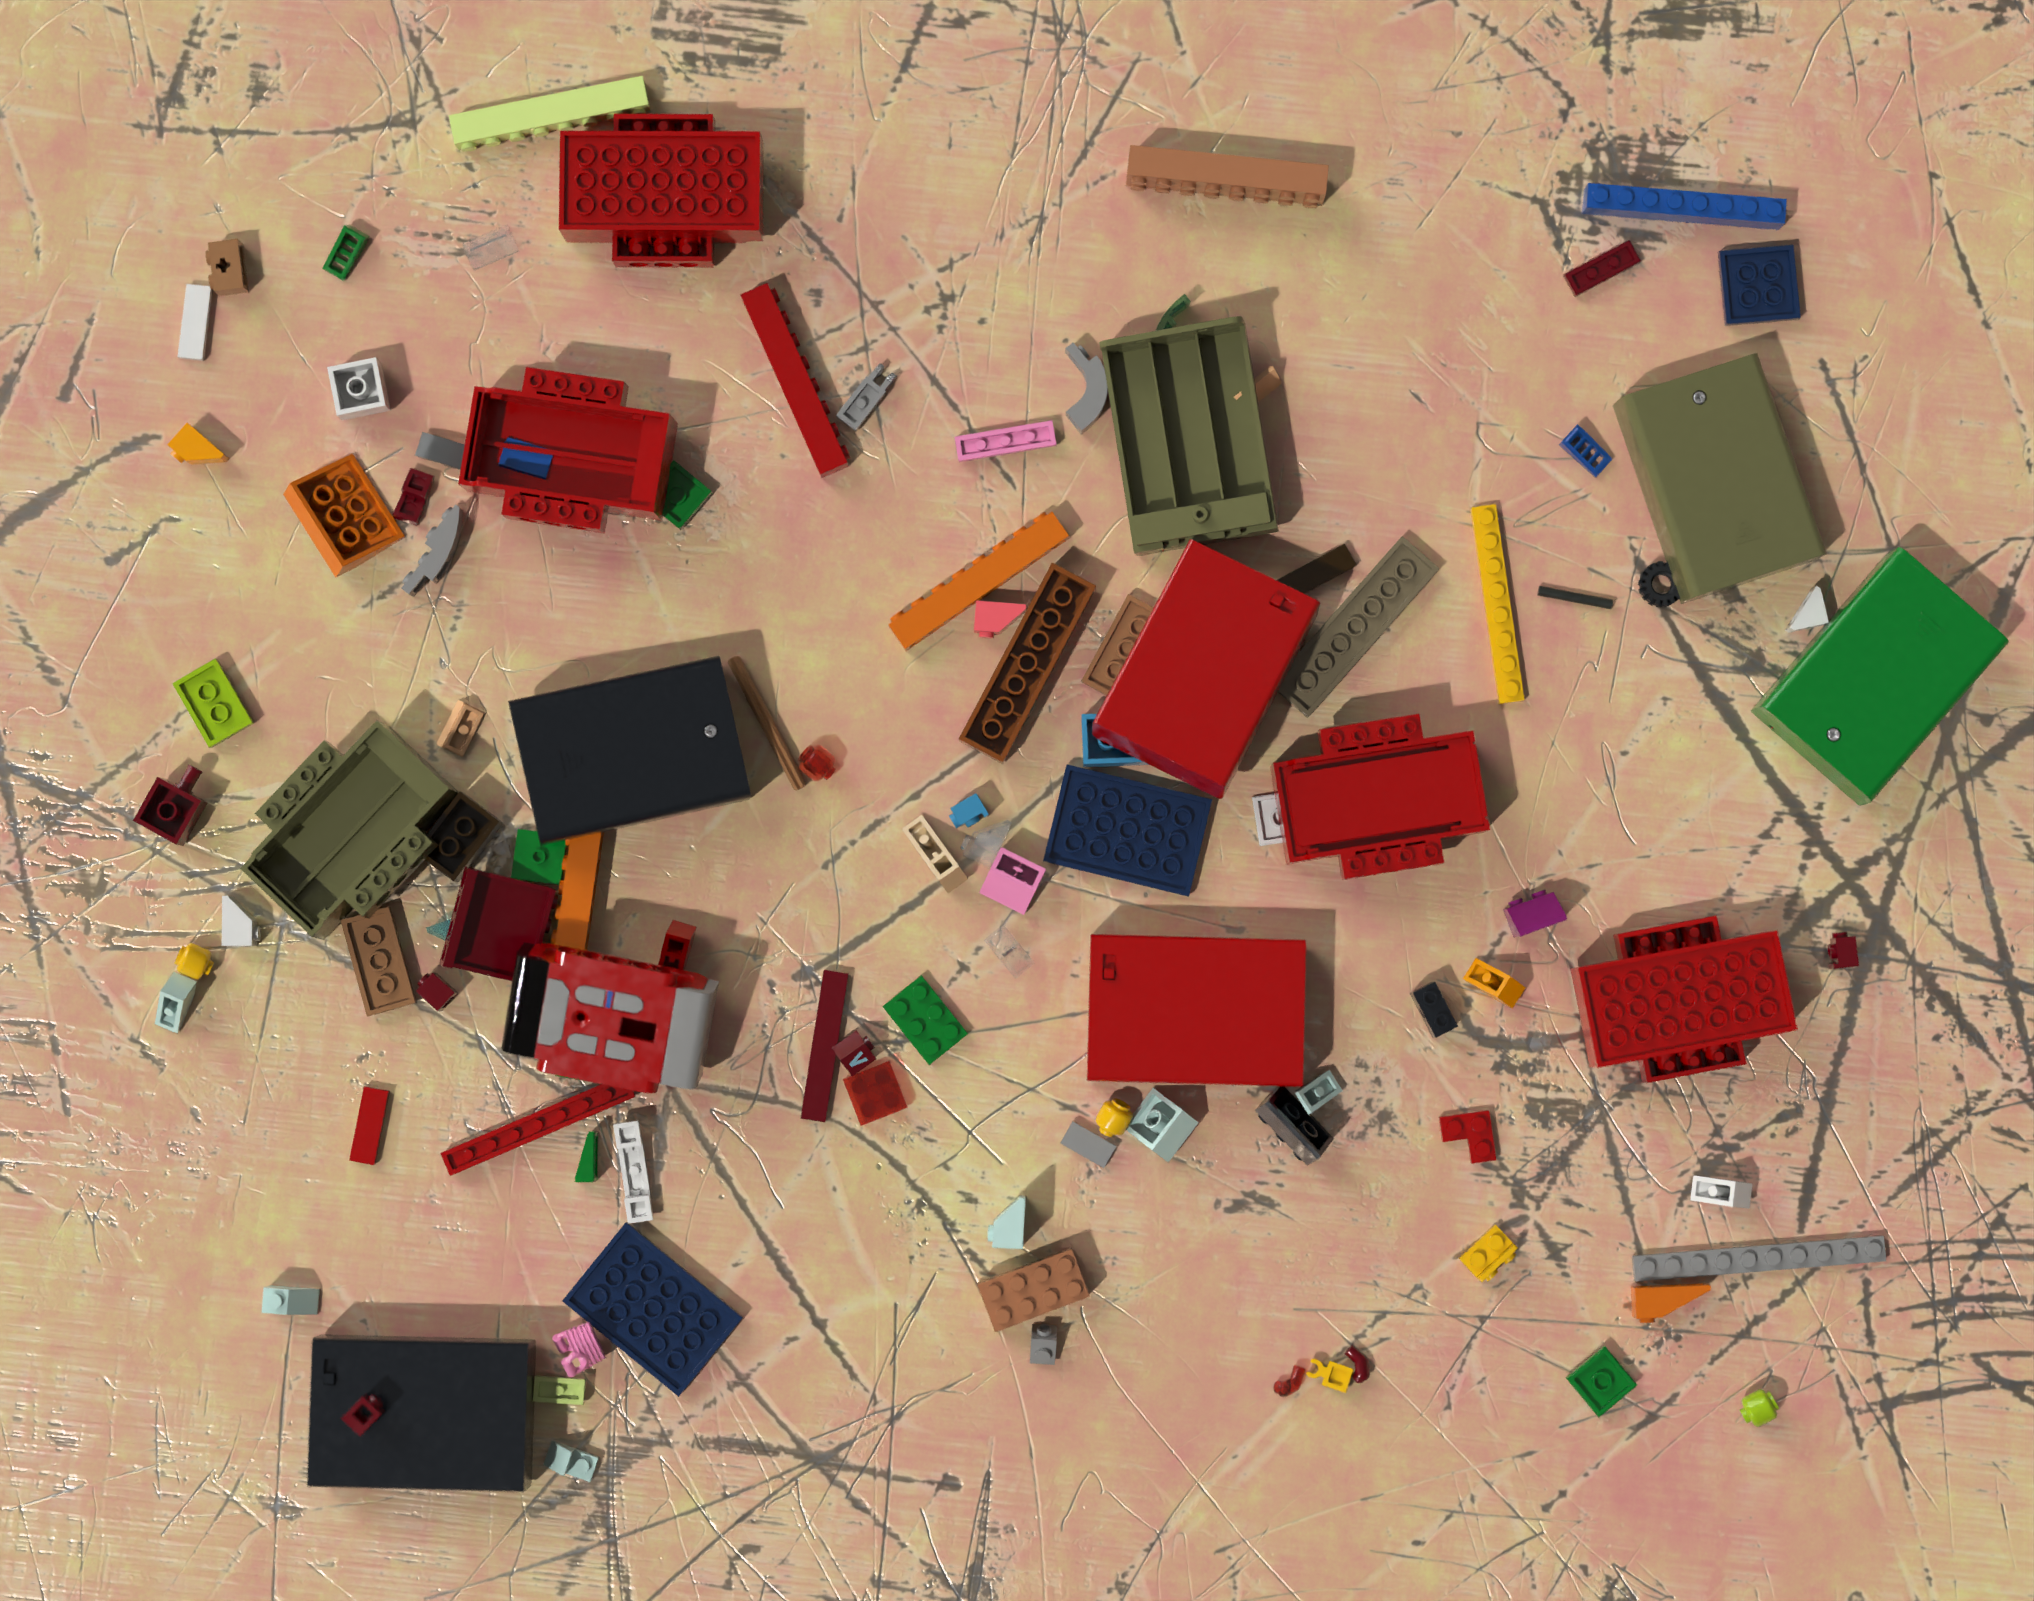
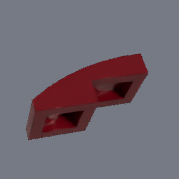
(413, 496)

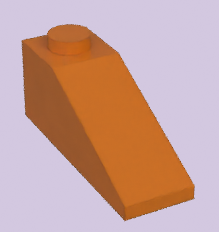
(1660, 1300)

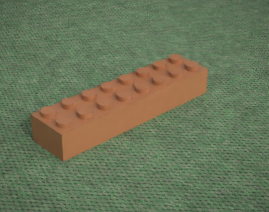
(1226, 176)

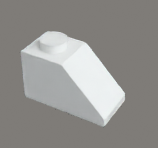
(238, 925)
(1721, 1192)

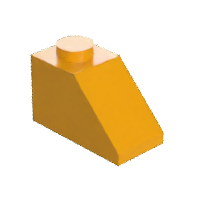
(194, 447)
(1494, 983)

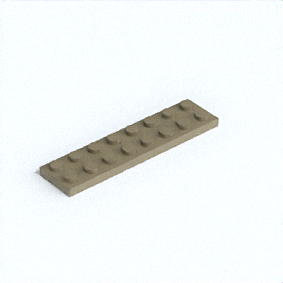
(1356, 625)

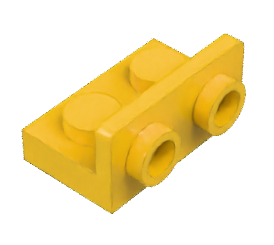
(1488, 1254)

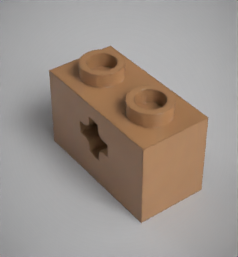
(235, 278)

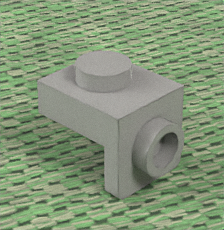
(1043, 1344)

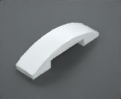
(634, 1171)

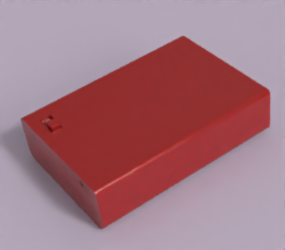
(1205, 669)
(1196, 1010)

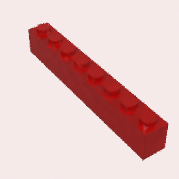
(794, 380)

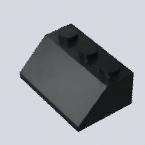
(1294, 1125)

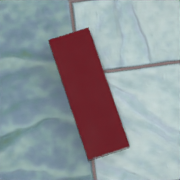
(1602, 268)

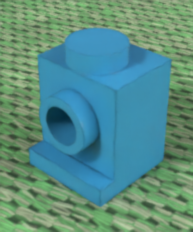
(968, 812)

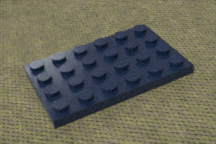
(1127, 830)
(652, 1309)

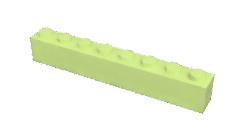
(548, 113)

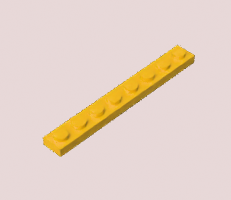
(1497, 604)

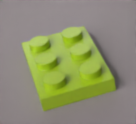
(213, 703)

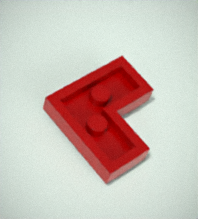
(1475, 1128)

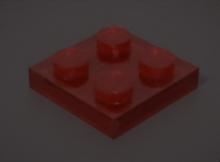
(875, 1093)

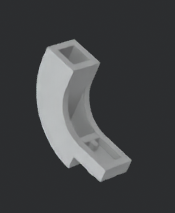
(1092, 403)

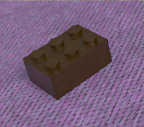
(461, 836)

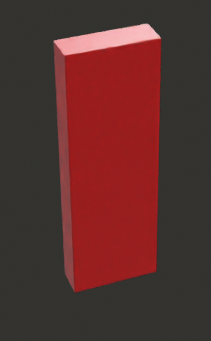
(369, 1125)

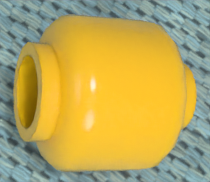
(194, 961)
(1114, 1117)

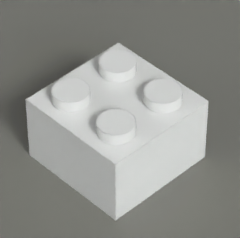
(358, 388)

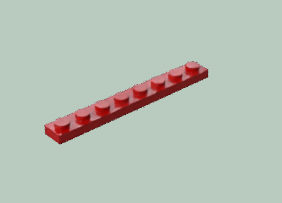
(533, 1127)

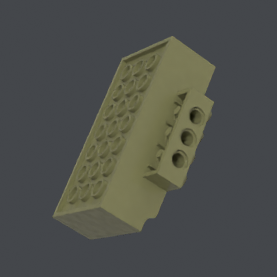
(348, 829)

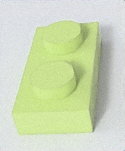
(559, 1390)

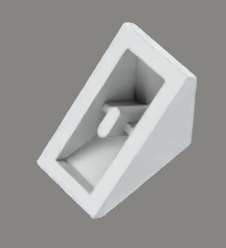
(1810, 613)

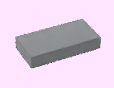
(1088, 1144)

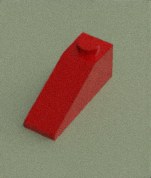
(677, 945)

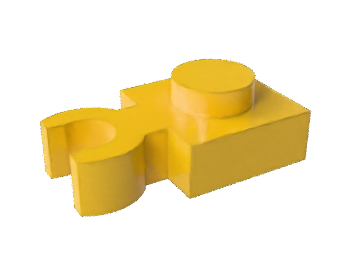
(1334, 1375)

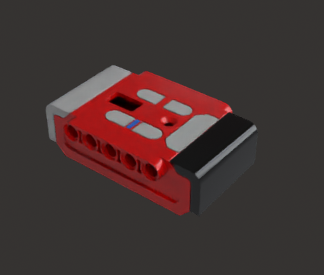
(609, 1018)

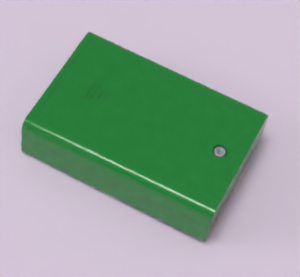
(1880, 676)

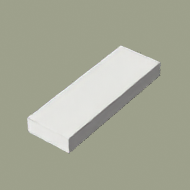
(195, 322)

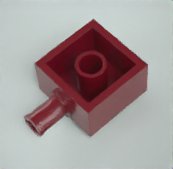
(172, 808)

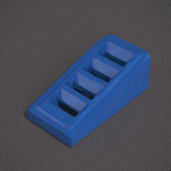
(1592, 444)

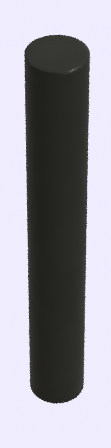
(1575, 597)

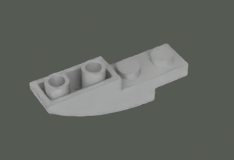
(443, 542)

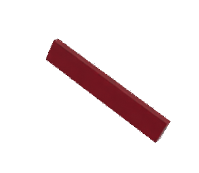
(824, 1038)

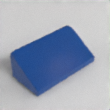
(525, 462)

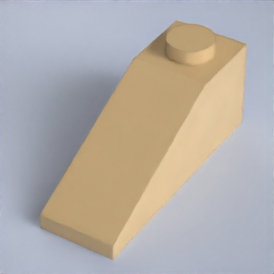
(934, 854)

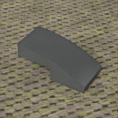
(440, 450)

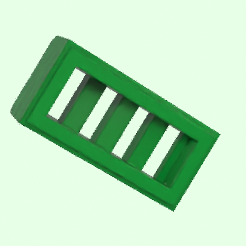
(353, 256)
(588, 1164)

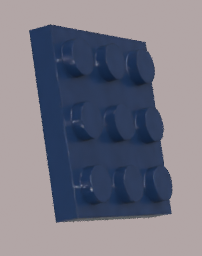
(1759, 285)

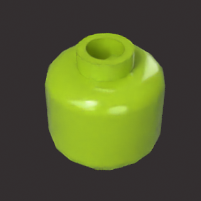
(1759, 1408)

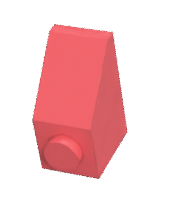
(995, 617)

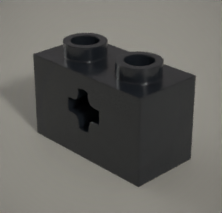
(1433, 1009)

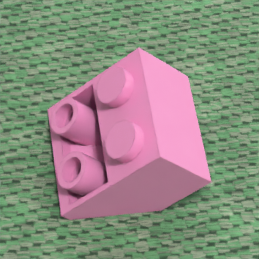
(1012, 880)

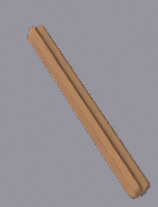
(767, 723)

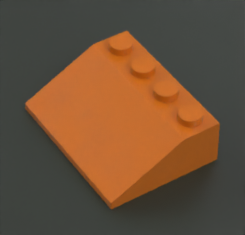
(343, 514)

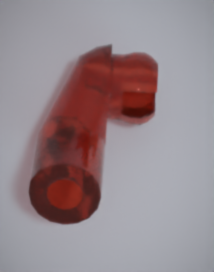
(1291, 1385)

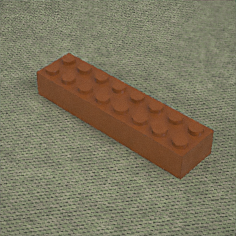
(1027, 663)

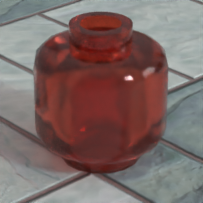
(817, 763)

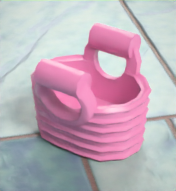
(583, 1344)

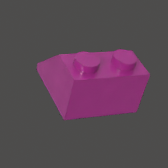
(1534, 914)

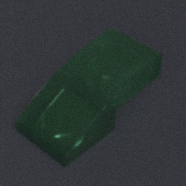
(1175, 309)

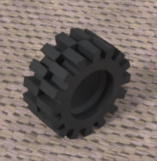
(1647, 590)

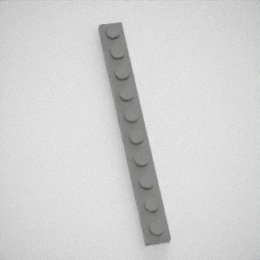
(1758, 1258)

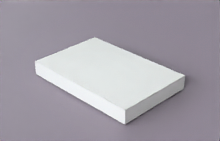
(1267, 820)

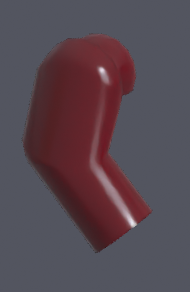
(1362, 1368)

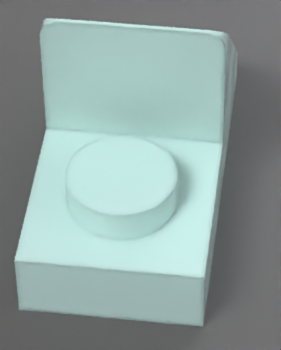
(1318, 1091)
(570, 1461)

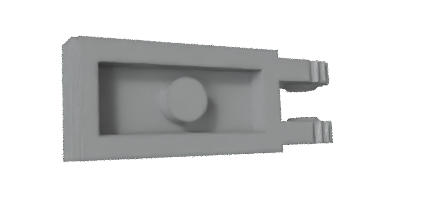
(865, 399)

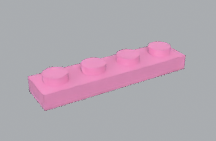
(1005, 441)

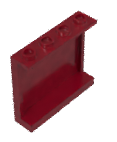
(494, 920)

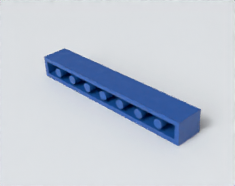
(1684, 206)

